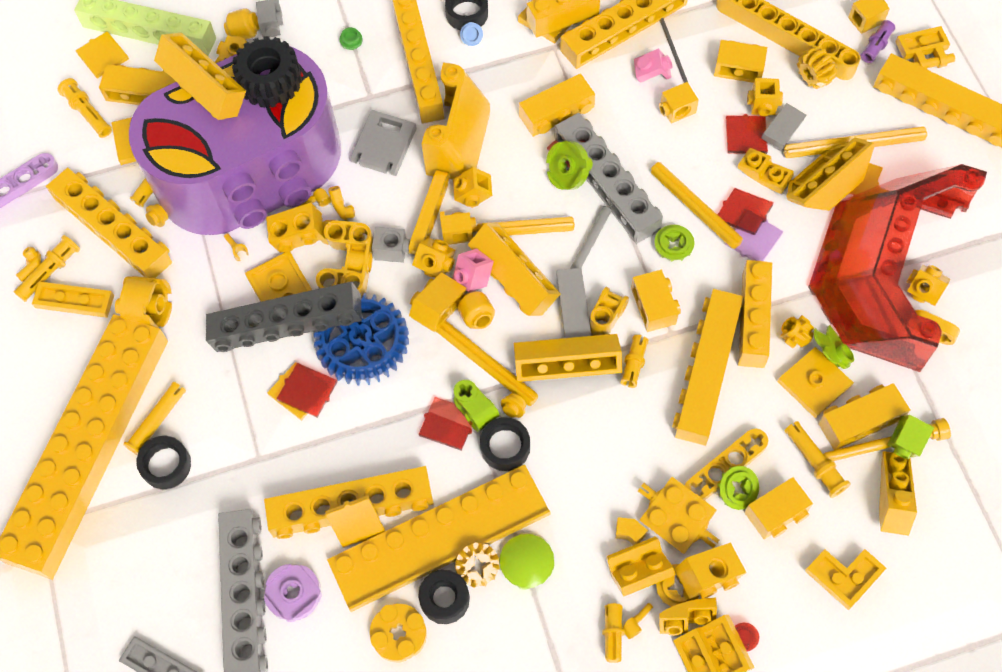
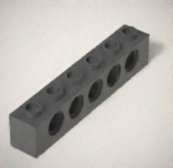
(284, 317)

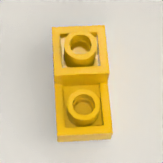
(762, 170)
(676, 618)

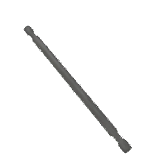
(674, 52)

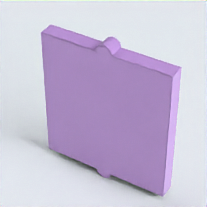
(759, 245)

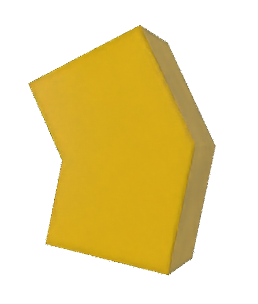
(630, 530)

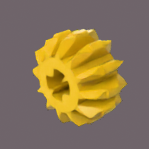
(816, 67)

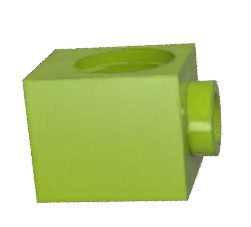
(910, 437)

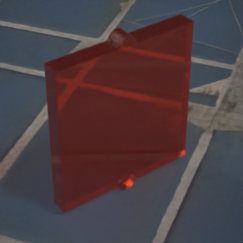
(745, 133)
(745, 211)
(307, 390)
(446, 425)

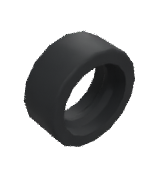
(458, 21)
(505, 424)
(153, 446)

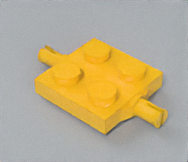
(678, 515)

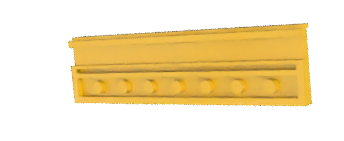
(437, 537)

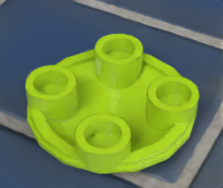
(527, 561)

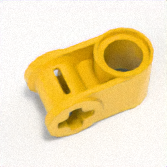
(609, 309)

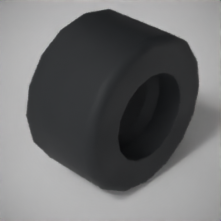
(439, 579)

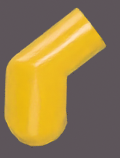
(338, 204)

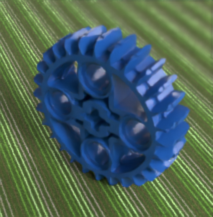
(365, 349)

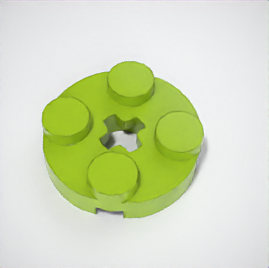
(579, 165)

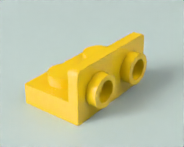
(639, 566)

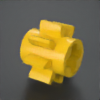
(797, 331)

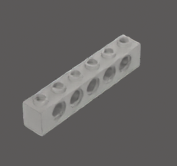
(637, 225)
(231, 527)

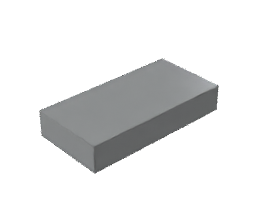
(783, 126)

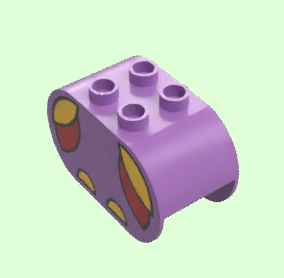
(236, 168)

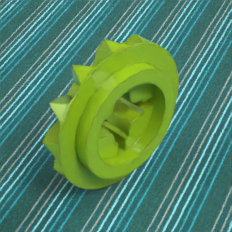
(673, 233)
(749, 486)

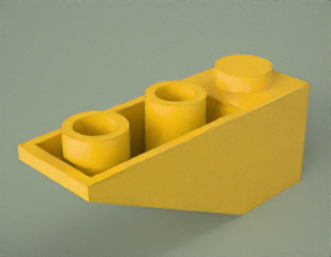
(897, 495)

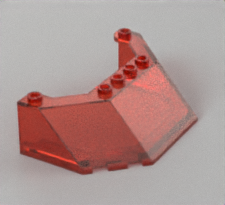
(865, 258)

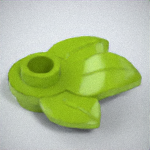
(833, 348)

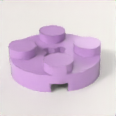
(292, 608)

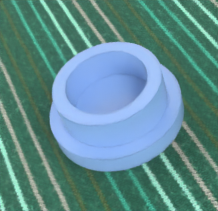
(471, 34)

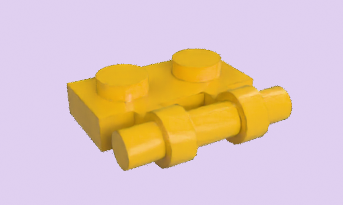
(926, 42)

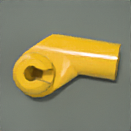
(33, 260)

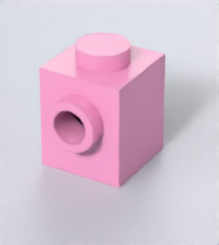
(473, 270)

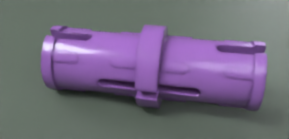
(873, 50)

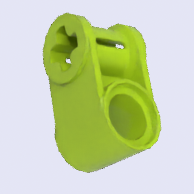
(476, 407)

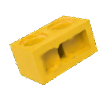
(295, 228)

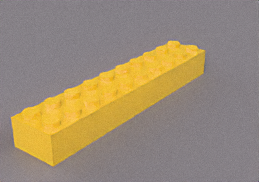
(81, 447)

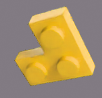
(845, 583)

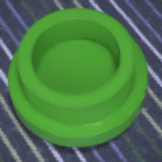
(351, 38)

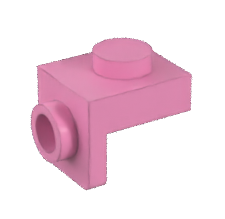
(652, 65)

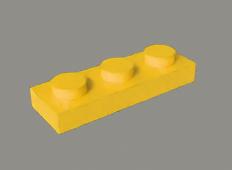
(73, 299)

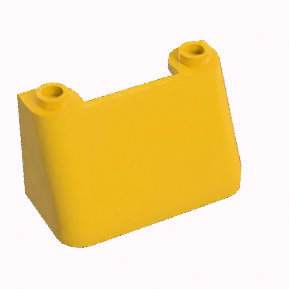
(459, 143)

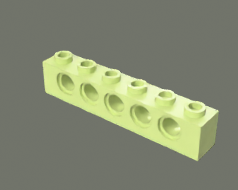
(143, 22)

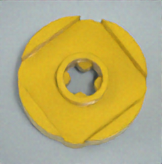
(405, 647)

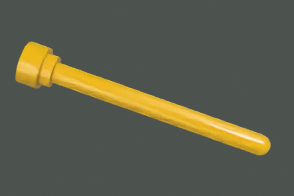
(940, 432)

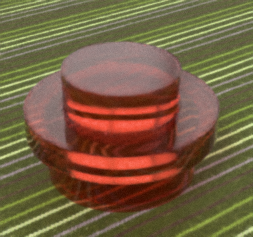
(748, 635)

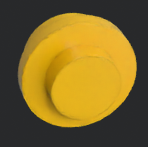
(156, 215)
(513, 405)

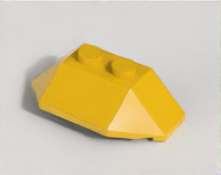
(831, 175)

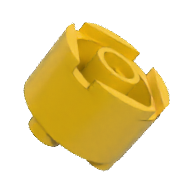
(145, 300)

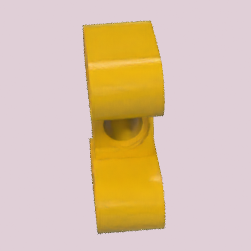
(358, 256)

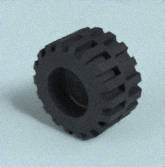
(262, 56)

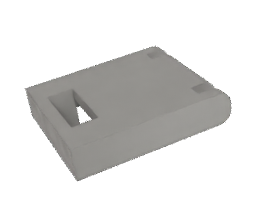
(381, 145)

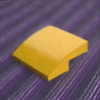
(714, 648)

